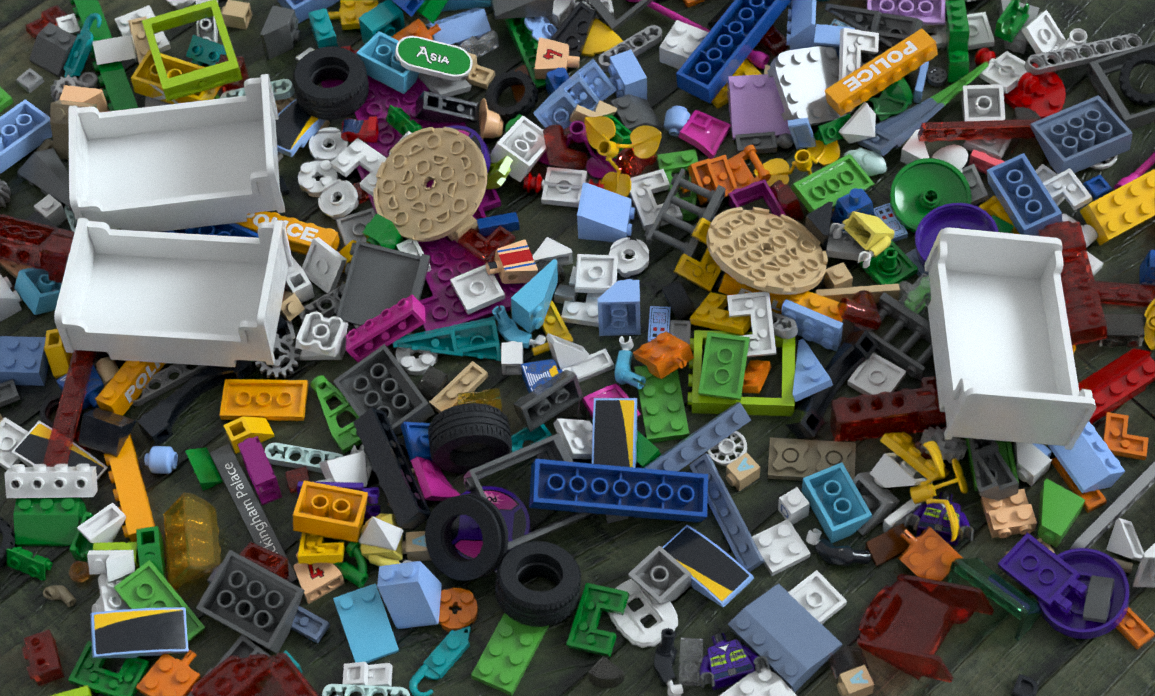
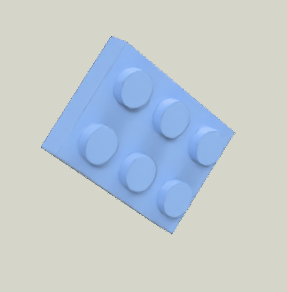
(814, 325)

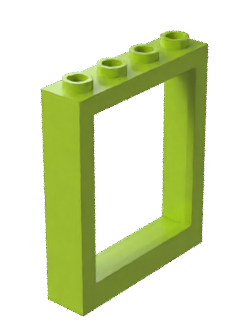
(199, 79)
(752, 405)

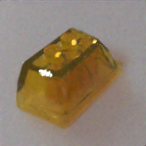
(191, 540)

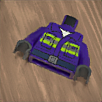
(937, 518)
(728, 663)

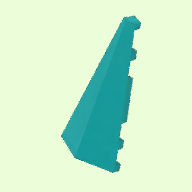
(471, 339)

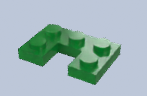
(584, 631)
(90, 672)

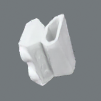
(322, 337)

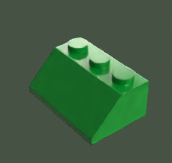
(47, 520)

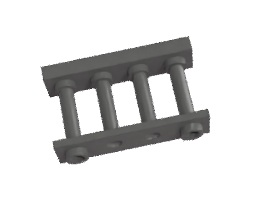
(714, 198)
(905, 318)

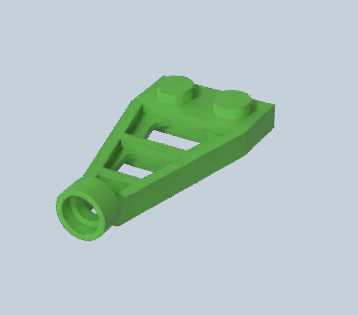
(673, 163)
(343, 437)

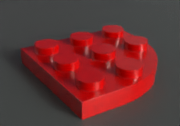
(1045, 101)

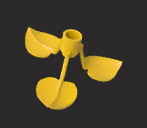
(645, 144)
(803, 161)
(926, 491)

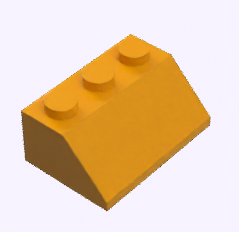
(330, 511)

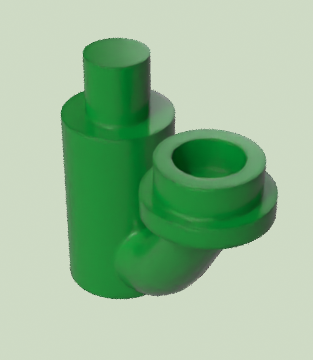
(355, 575)

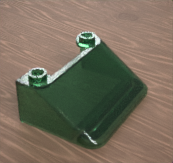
(997, 589)

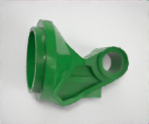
(892, 100)

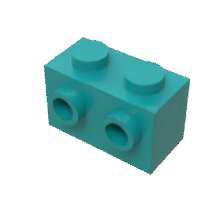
(204, 51)

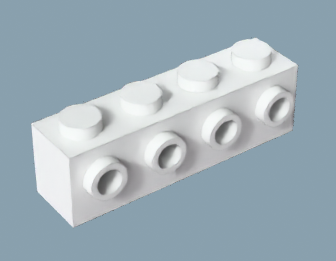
(51, 481)

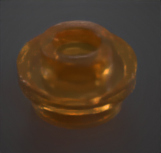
(75, 568)

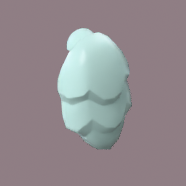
(869, 161)

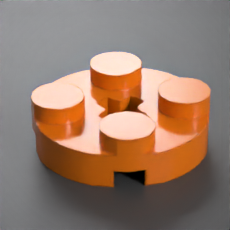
(463, 599)

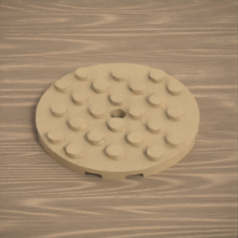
(457, 188)
(741, 245)

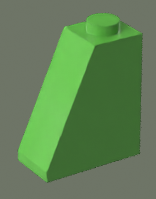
(1057, 512)

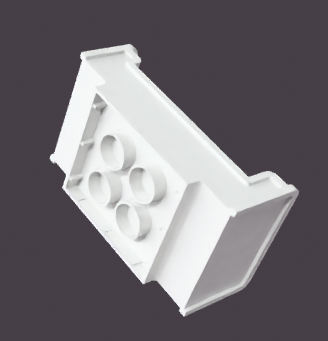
(176, 162)
(173, 294)
(1003, 339)

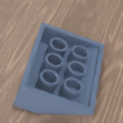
(1082, 135)
(785, 635)

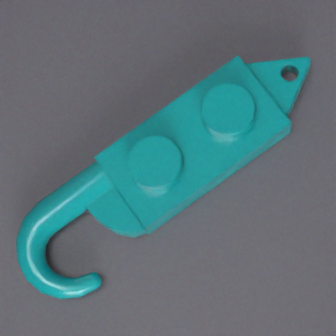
(81, 47)
(441, 659)

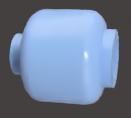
(676, 119)
(161, 459)

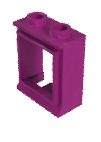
(755, 192)
(259, 470)

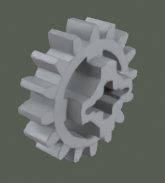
(284, 357)
(949, 448)

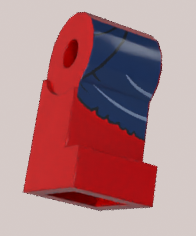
(363, 129)

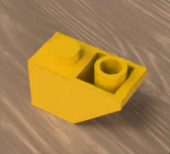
(56, 353)
(246, 428)

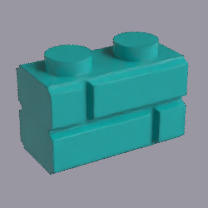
(322, 28)

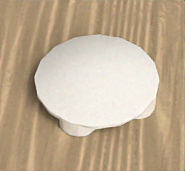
(953, 154)

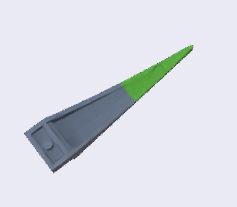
(899, 128)

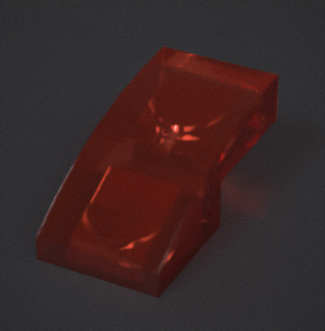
(46, 16)

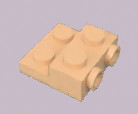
(1009, 515)

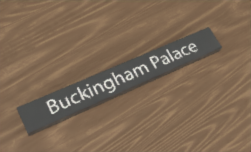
(247, 503)

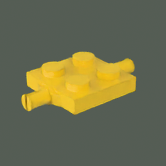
(351, 11)

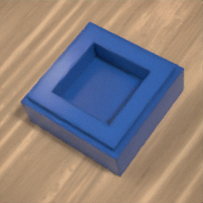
(1097, 187)

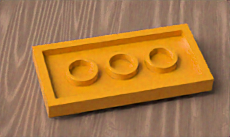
(264, 399)

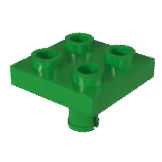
(890, 266)

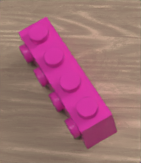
(385, 328)

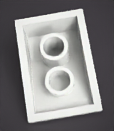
(523, 144)

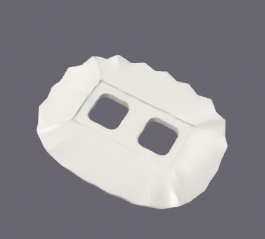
(630, 624)

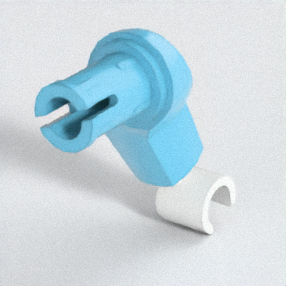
(510, 331)
(623, 366)

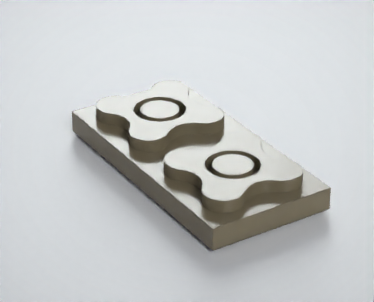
(801, 458)

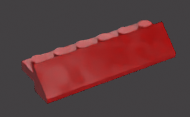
(1119, 381)

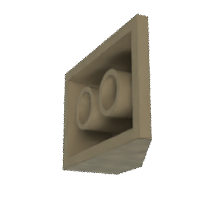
(60, 125)

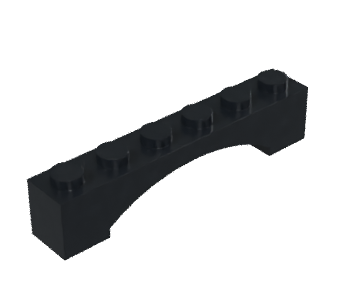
(810, 413)
(159, 421)

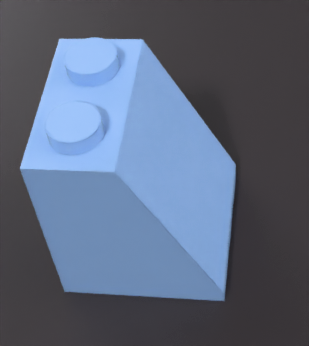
(603, 215)
(410, 594)

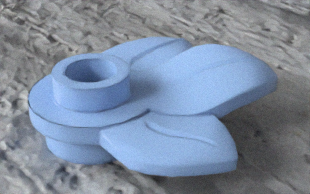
(540, 27)

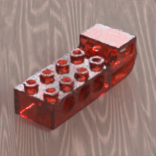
(35, 245)
(1079, 288)
(887, 413)

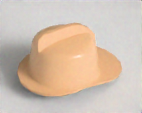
(489, 122)

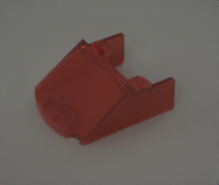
(912, 620)

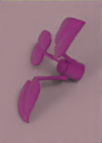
(597, 165)

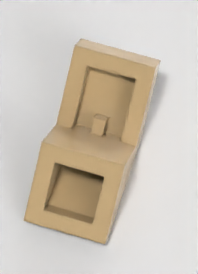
(479, 75)
(600, 109)

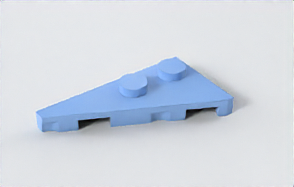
(809, 373)

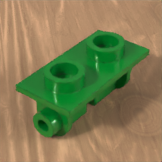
(400, 121)
(830, 131)
(23, 561)

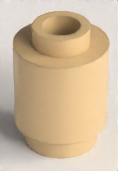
(106, 369)

